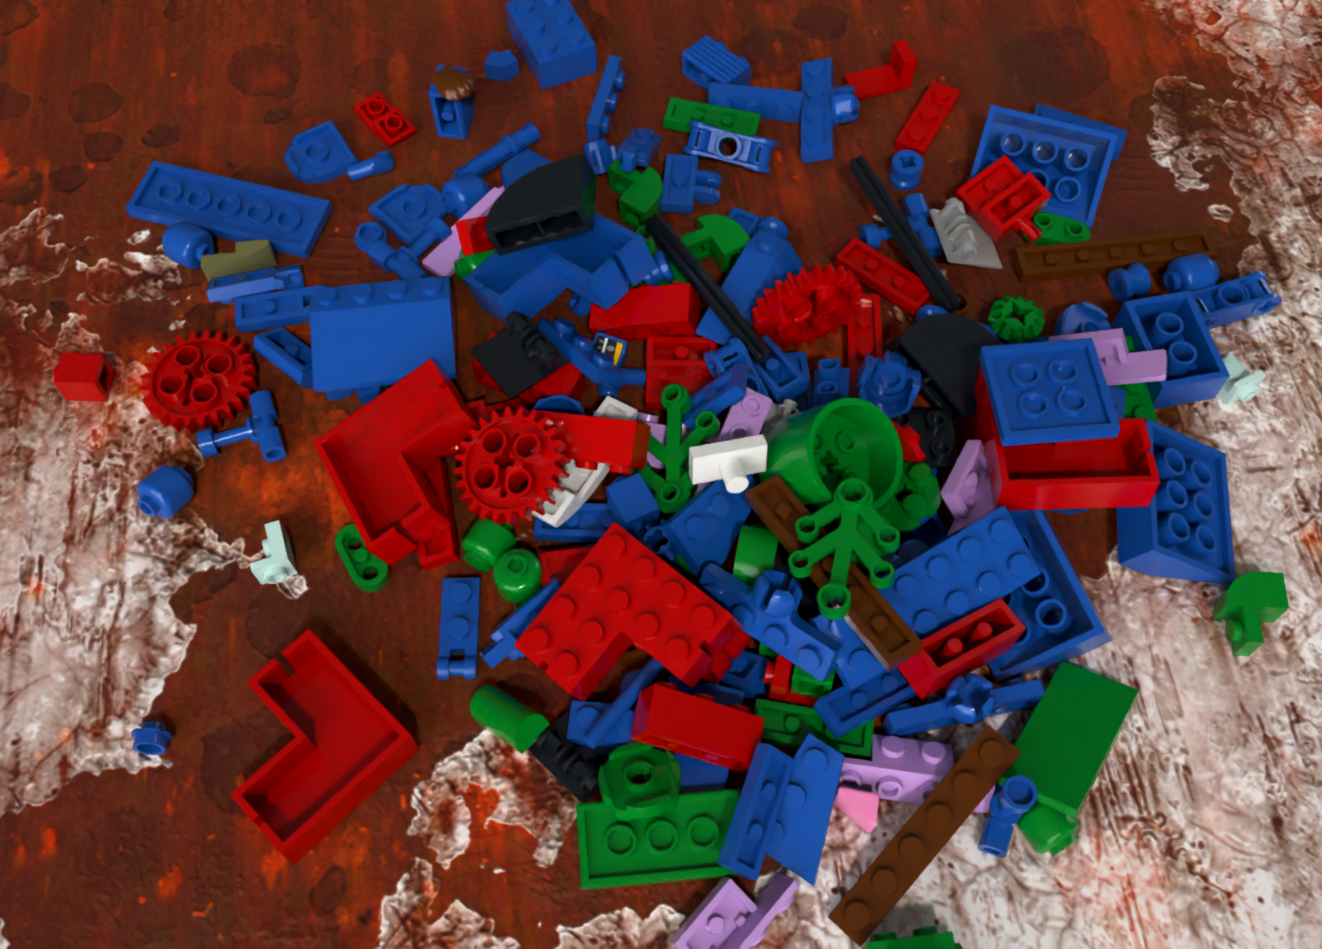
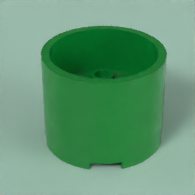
(831, 444)

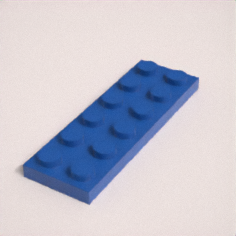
(230, 208)
(941, 587)

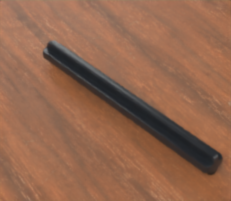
(904, 235)
(708, 289)

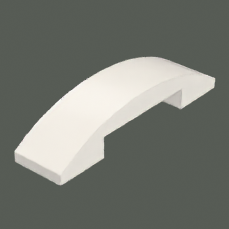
(582, 482)

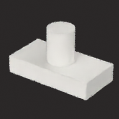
(728, 461)

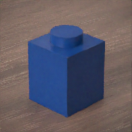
(632, 504)

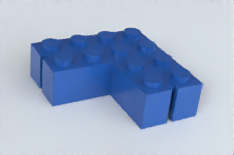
(591, 263)

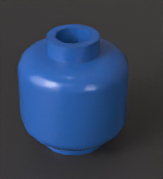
(462, 193)
(186, 244)
(1190, 273)
(165, 491)

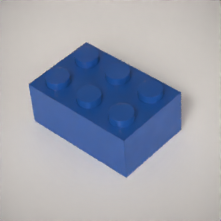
(551, 40)
(1176, 326)

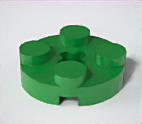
(924, 497)
(645, 799)

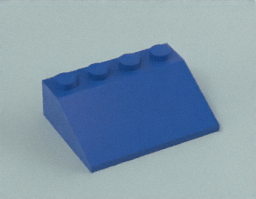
(1061, 155)
(381, 331)
(1188, 520)
(1052, 606)

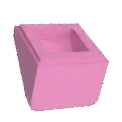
(859, 806)

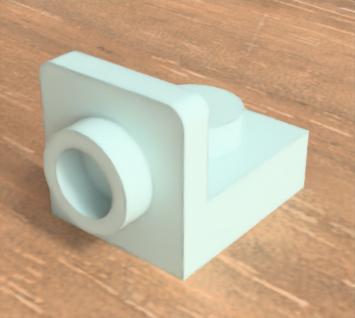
(1240, 383)
(279, 556)

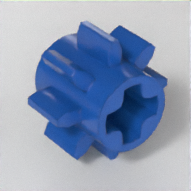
(600, 155)
(656, 536)

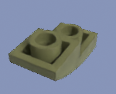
(247, 257)

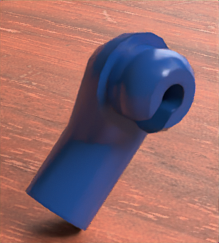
(376, 165)
(631, 377)

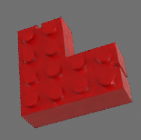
(381, 456)
(1068, 472)
(622, 598)
(339, 752)

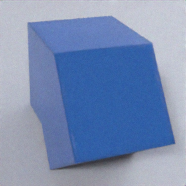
(501, 65)

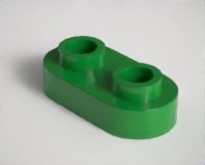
(1058, 229)
(361, 561)

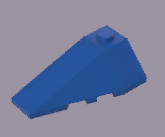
(756, 269)

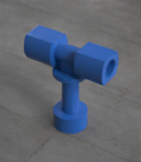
(916, 213)
(405, 260)
(259, 428)
(1006, 807)

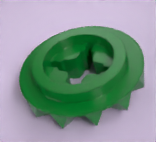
(1010, 328)

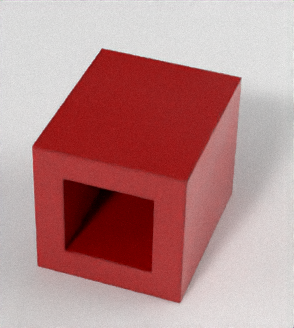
(84, 377)

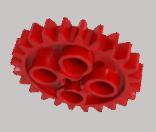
(807, 305)
(193, 373)
(512, 466)

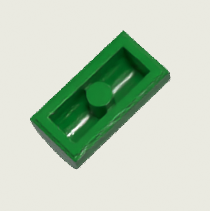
(507, 717)

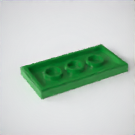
(1071, 736)
(655, 849)

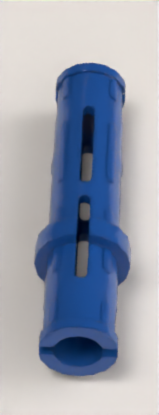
(502, 151)

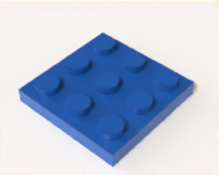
(1048, 392)

